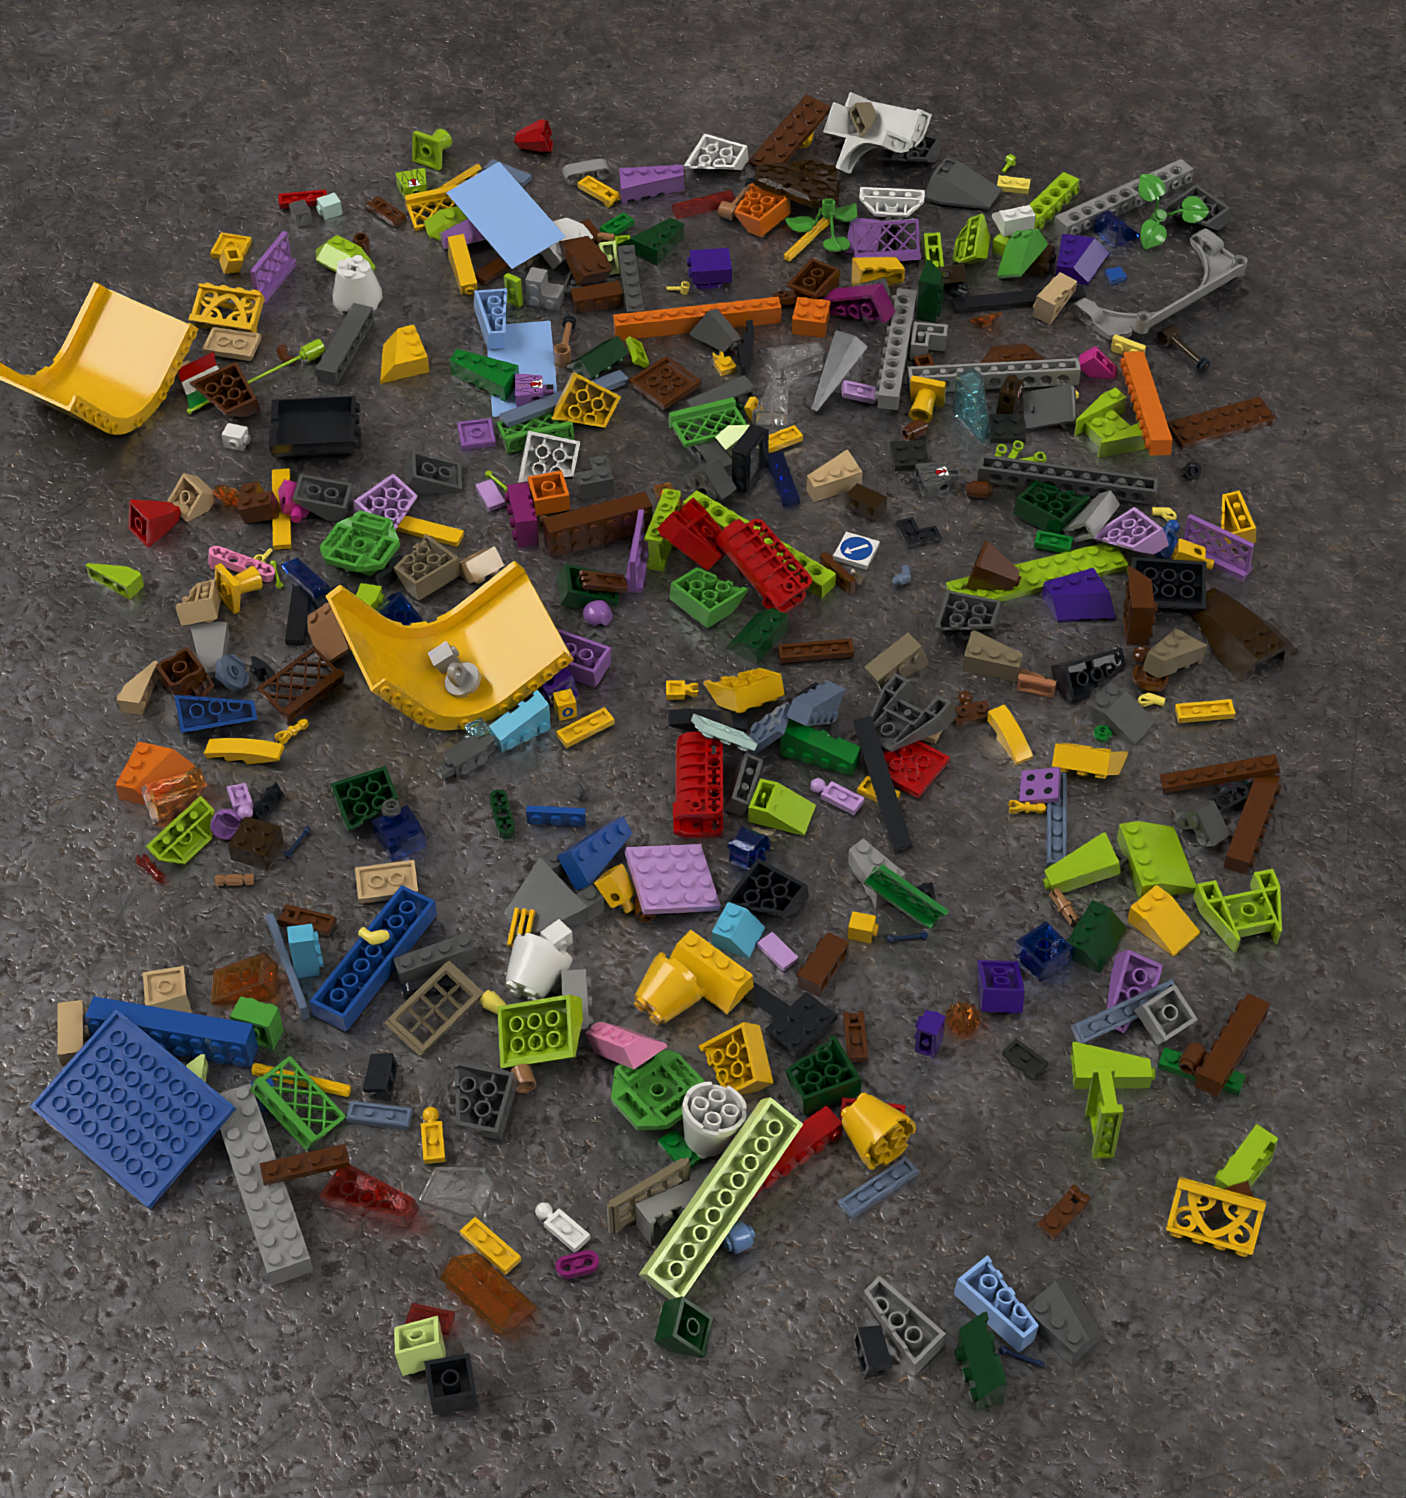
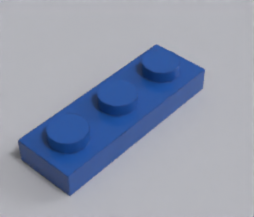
(556, 815)

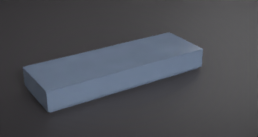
(520, 176)
(379, 1115)

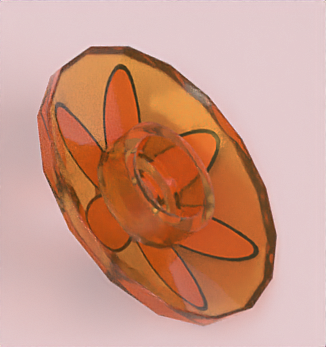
(986, 320)
(227, 494)

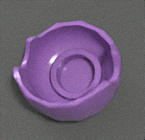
(597, 613)
(225, 823)

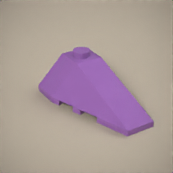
(1130, 977)

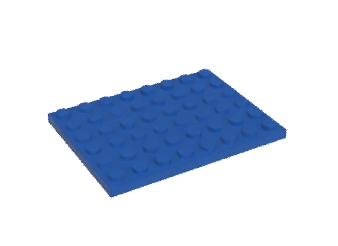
(133, 1108)

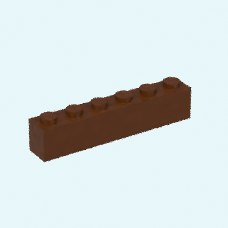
(1252, 822)
(1231, 1045)

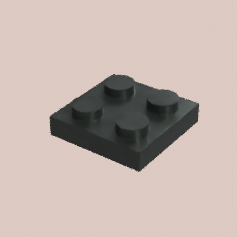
(1007, 428)
(908, 454)

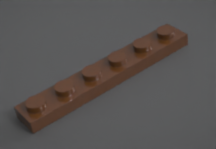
(1219, 773)

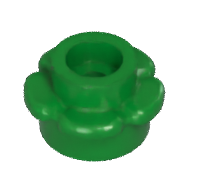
(1102, 733)

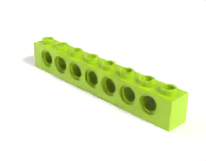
(1045, 205)

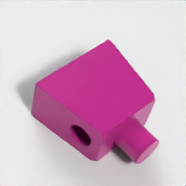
(289, 507)

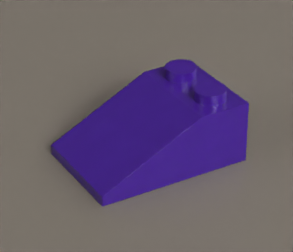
(1000, 986)

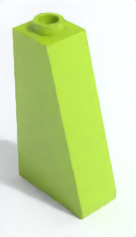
(1083, 866)
(1130, 1070)

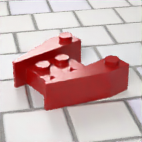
(693, 533)

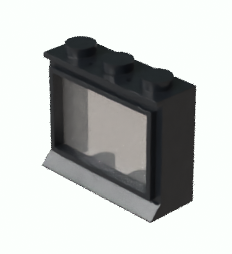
(750, 457)

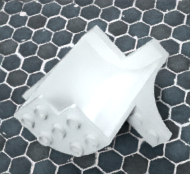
(892, 130)

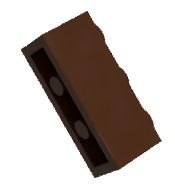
(597, 297)
(822, 964)

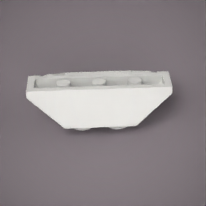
(891, 201)

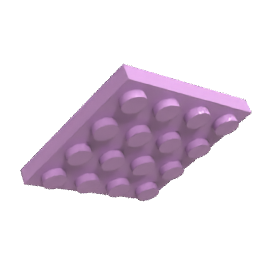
(672, 879)

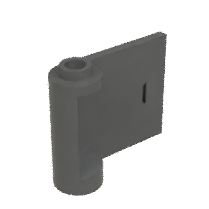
(1051, 407)

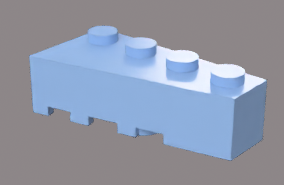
(491, 315)
(985, 1290)

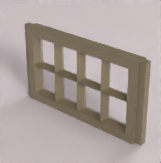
(407, 1035)
(615, 1224)

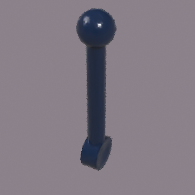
(288, 854)
(923, 936)
(1003, 1350)

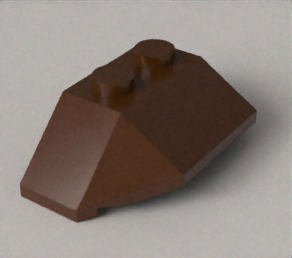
(1011, 353)

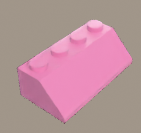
(622, 1044)

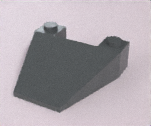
(903, 723)
(553, 898)

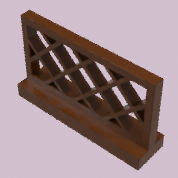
(313, 693)

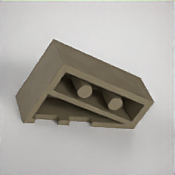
(1174, 652)
(901, 658)
(991, 658)

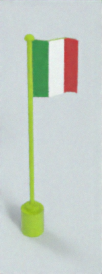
(208, 364)

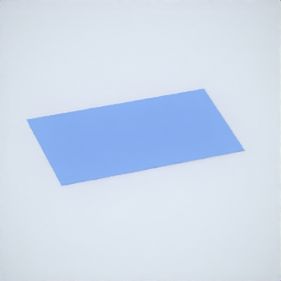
(505, 215)
(532, 350)

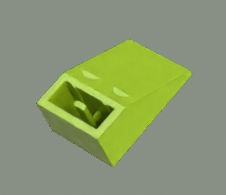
(780, 808)

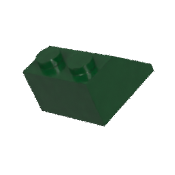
(683, 1328)

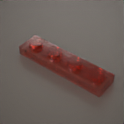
(701, 204)

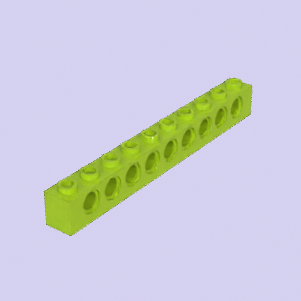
(822, 578)

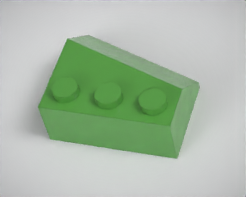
(706, 596)

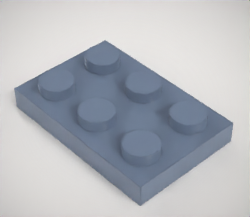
(769, 728)

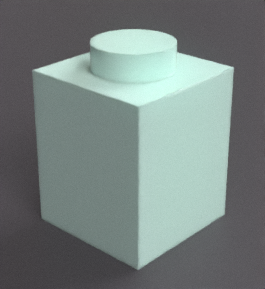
(329, 206)

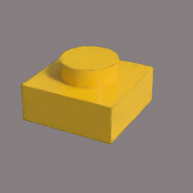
(751, 404)

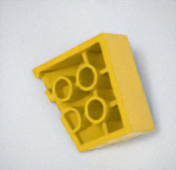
(403, 355)
(585, 402)
(1088, 759)
(739, 1058)

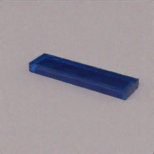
(783, 479)
(305, 577)

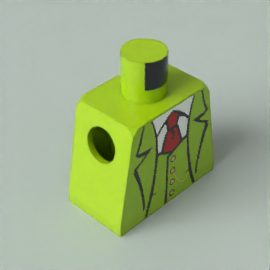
(411, 181)

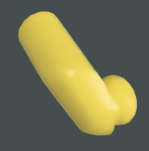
(1149, 699)

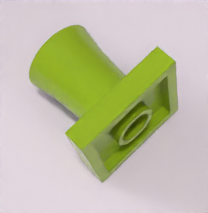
(428, 149)

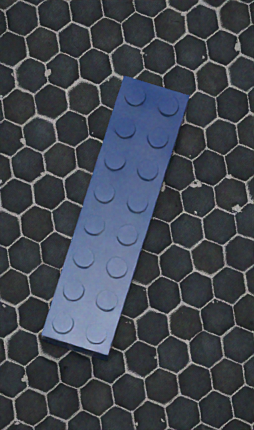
(369, 966)
(182, 1031)

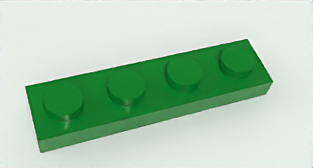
(1170, 1062)

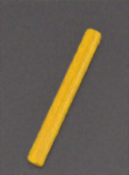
(806, 239)
(325, 1085)

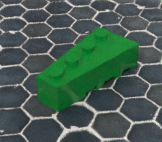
(485, 372)
(819, 748)

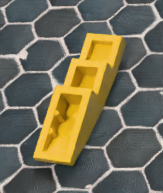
(245, 749)

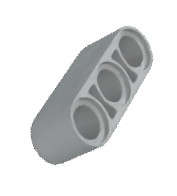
(577, 171)

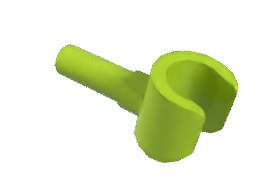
(1010, 159)

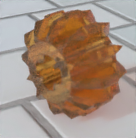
(962, 1017)

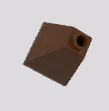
(993, 571)

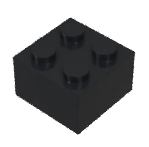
(451, 1383)

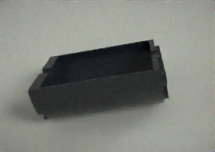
(314, 426)

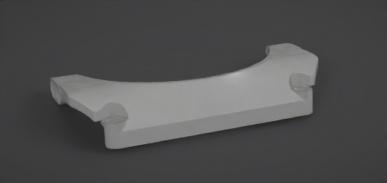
(1218, 266)

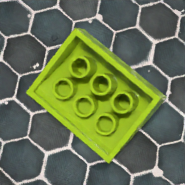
(1155, 858)
(539, 1030)

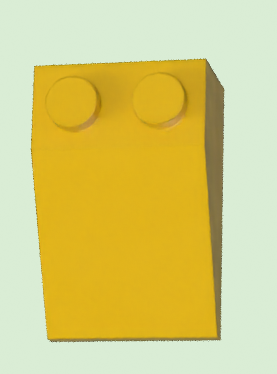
(1162, 921)

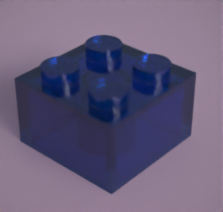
(399, 834)
(1043, 951)

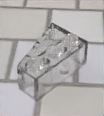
(773, 407)

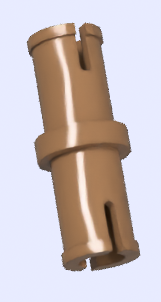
(1064, 907)

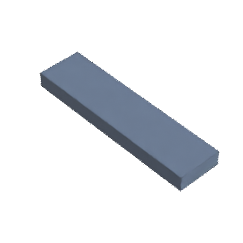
(878, 1188)

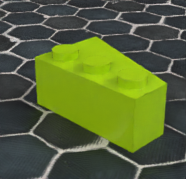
(1249, 1160)

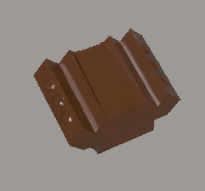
(184, 675)

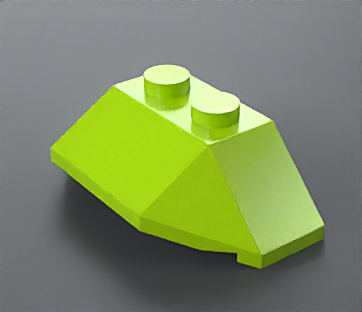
(442, 221)
(972, 241)
(338, 249)
(184, 834)

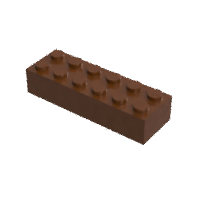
(595, 524)

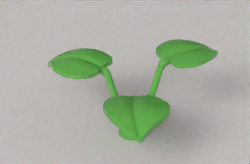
(828, 210)
(1151, 232)

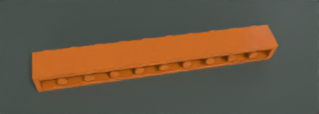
(684, 319)
(1146, 403)

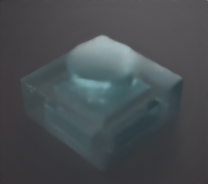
(477, 728)

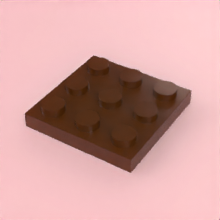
(665, 382)

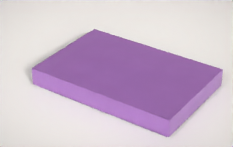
(861, 231)

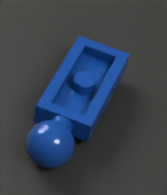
(1170, 529)

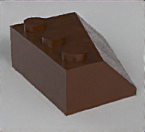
(228, 391)
(1138, 608)

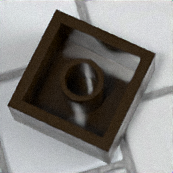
(255, 843)

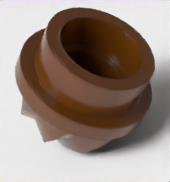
(1140, 654)

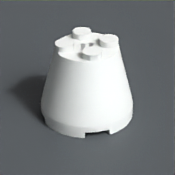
(355, 284)
(535, 966)
(712, 1117)

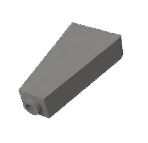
(1092, 517)
(210, 644)

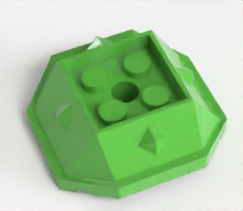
(361, 543)
(636, 1088)

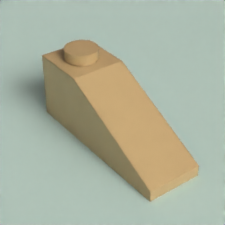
(138, 691)

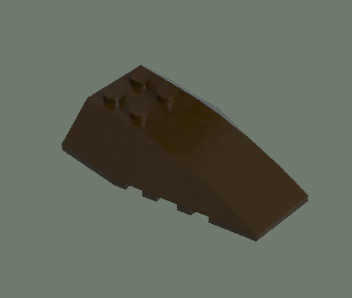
(1239, 635)

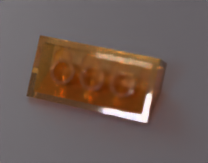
(487, 1292)

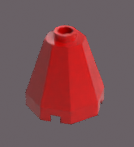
(535, 137)

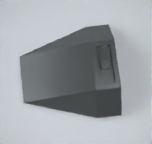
(960, 186)

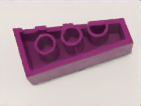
(861, 301)
(523, 515)

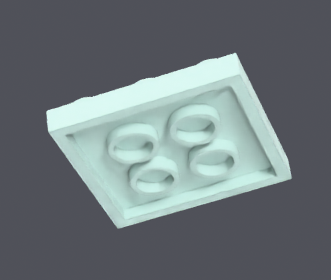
(725, 733)

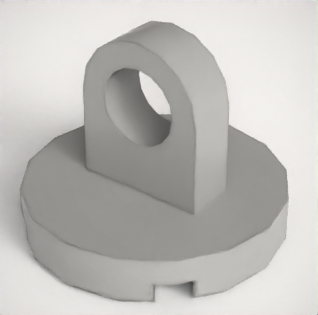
(462, 679)

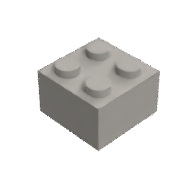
(1166, 1014)

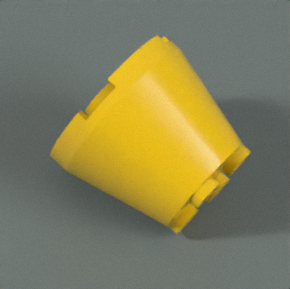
(667, 990)
(877, 1130)

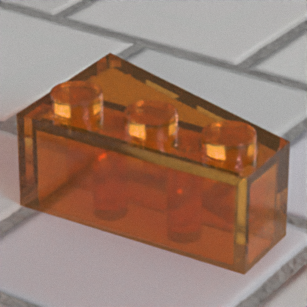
(171, 792)

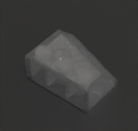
(794, 360)

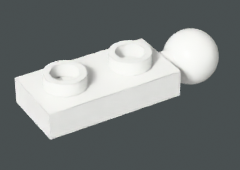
(562, 1227)

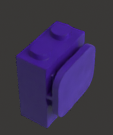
(709, 267)

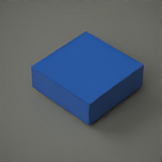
(1115, 275)

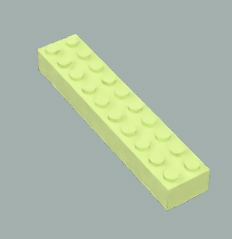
(721, 1199)

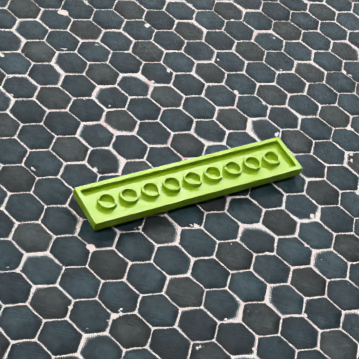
(1102, 557)

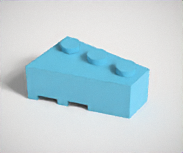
(522, 724)
(305, 950)

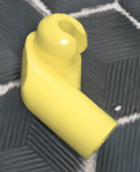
(1165, 512)
(375, 937)

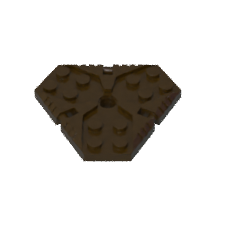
(801, 181)

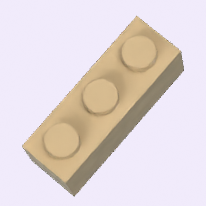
(71, 1029)

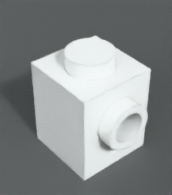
(235, 437)
(558, 934)

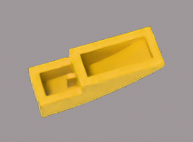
(1009, 734)

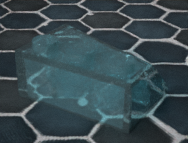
(971, 403)

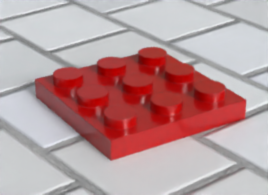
(915, 767)

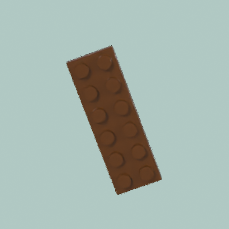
(791, 132)
(1221, 423)

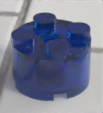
(747, 847)

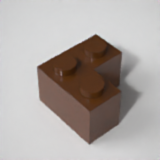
(257, 505)

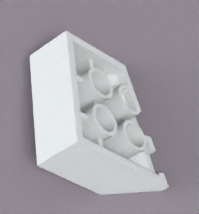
(717, 154)
(571, 229)
(548, 454)

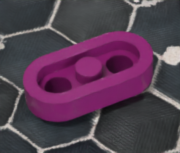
(576, 1263)

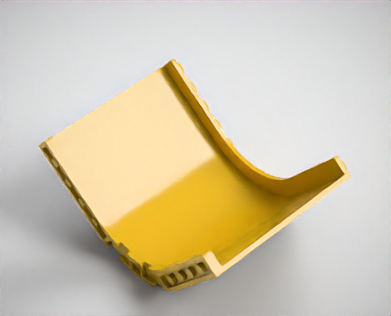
(111, 364)
(495, 628)

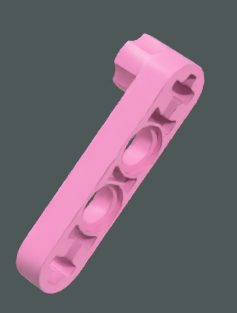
(222, 555)

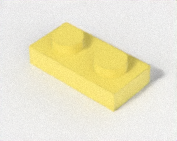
(1013, 184)
(1122, 344)

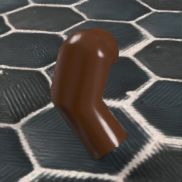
(282, 354)

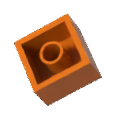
(811, 317)
(549, 493)

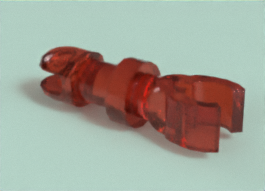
(150, 868)

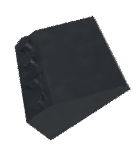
(1175, 582)

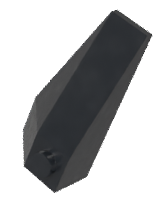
(1082, 675)

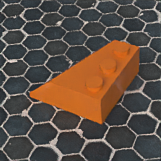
(762, 210)
(147, 765)

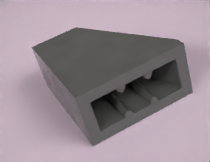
(716, 332)

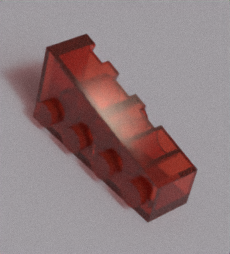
(366, 1196)

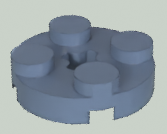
(232, 679)

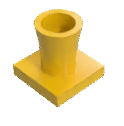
(925, 395)
(231, 586)

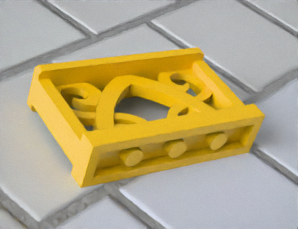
(222, 294)
(1243, 1202)

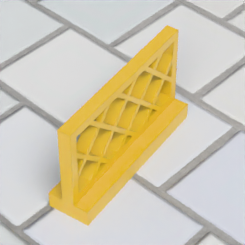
(425, 199)

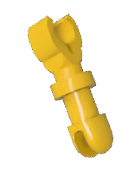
(284, 736)
(1039, 808)

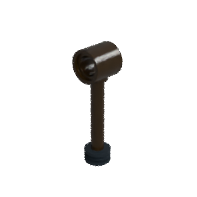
(1171, 335)

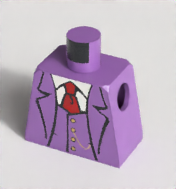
(530, 388)

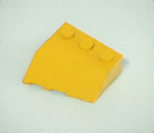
(746, 690)

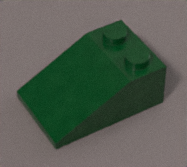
(572, 593)

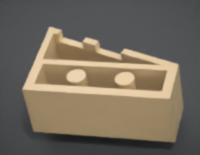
(1053, 298)
(834, 477)
(200, 605)

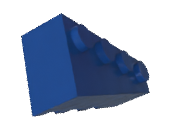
(210, 712)
(591, 855)

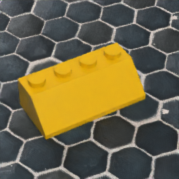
(718, 974)

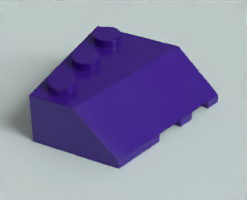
(1080, 257)
(1078, 597)

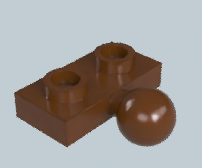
(970, 712)

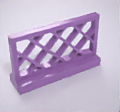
(901, 254)
(275, 267)
(638, 557)
(1223, 561)

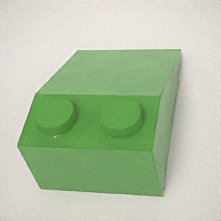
(1021, 252)

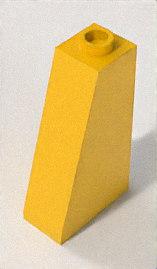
(461, 264)

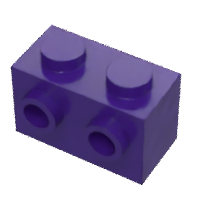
(929, 1033)

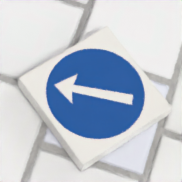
(856, 550)

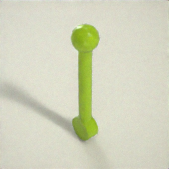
(488, 474)
(279, 584)

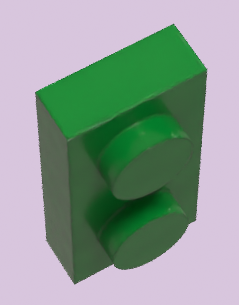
(618, 224)
(1053, 542)
(677, 1148)

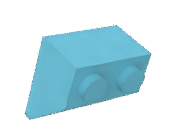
(737, 931)

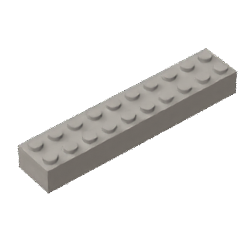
(266, 1206)

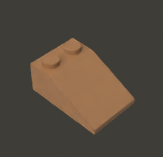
(327, 633)

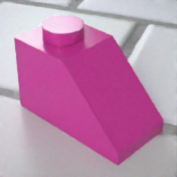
(1096, 364)

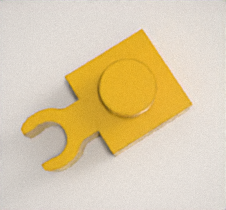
(724, 364)
(677, 689)

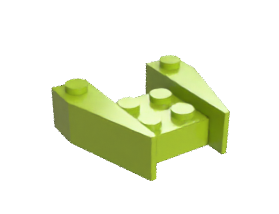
(1107, 428)
(1243, 912)

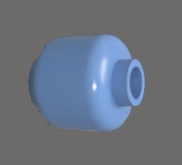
(739, 1238)

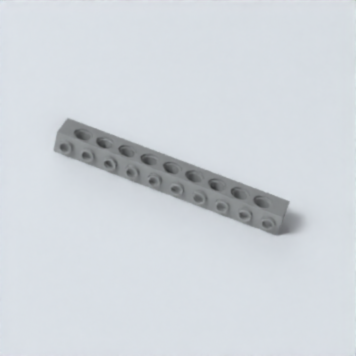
(1120, 199)
(896, 349)
(1033, 373)

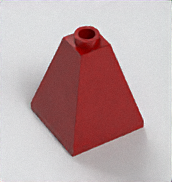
(151, 519)

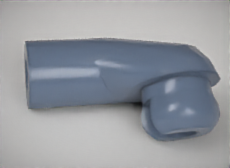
(904, 577)

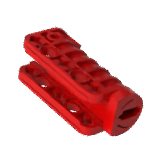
(763, 566)
(694, 787)

